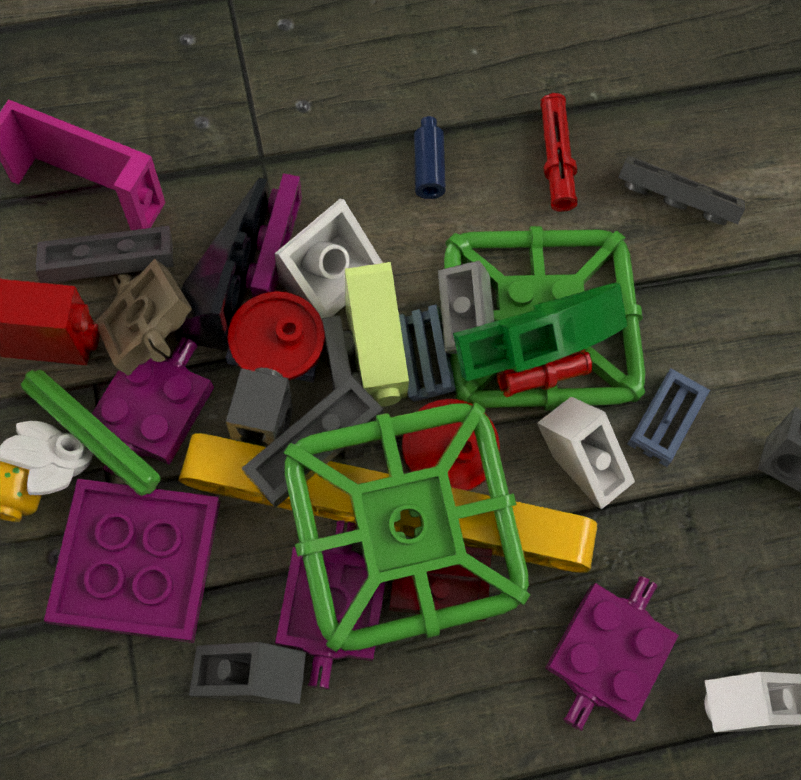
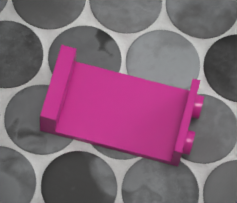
(33, 135)

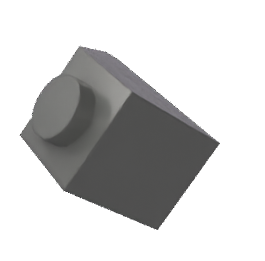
(248, 673)

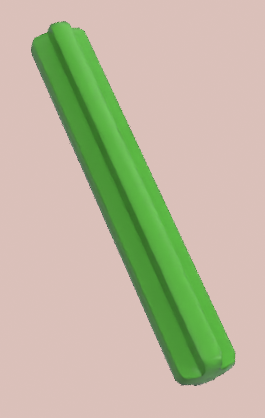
(91, 432)

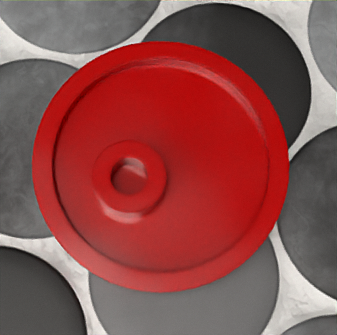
(277, 334)
(426, 447)

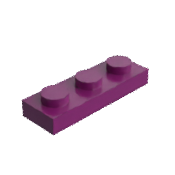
(284, 208)

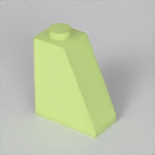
(376, 332)

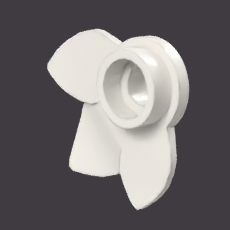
(47, 454)

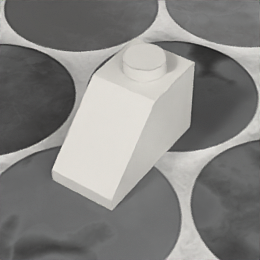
(587, 450)
(754, 701)

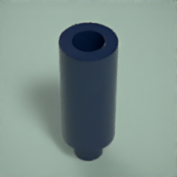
(429, 160)

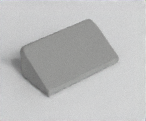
(464, 300)

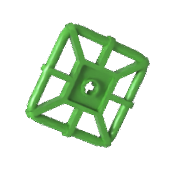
(519, 294)
(387, 552)

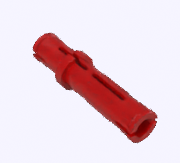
(562, 190)

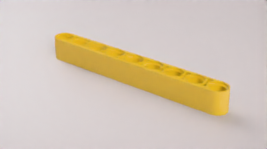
(546, 534)

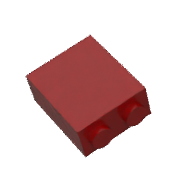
(45, 323)

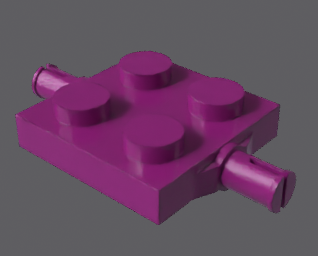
(155, 404)
(298, 621)
(611, 653)

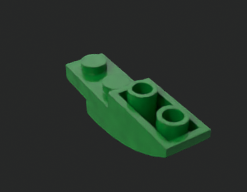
(541, 335)

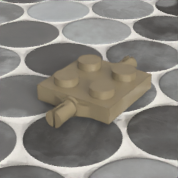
(142, 317)

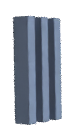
(418, 321)
(651, 446)

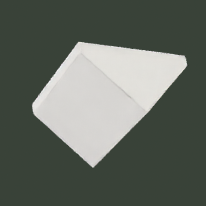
(317, 257)

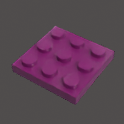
(133, 561)

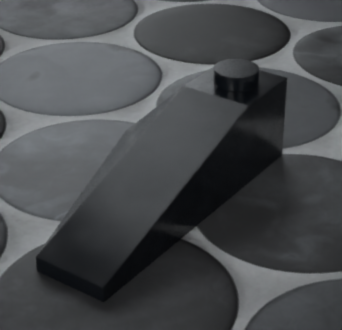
(219, 279)

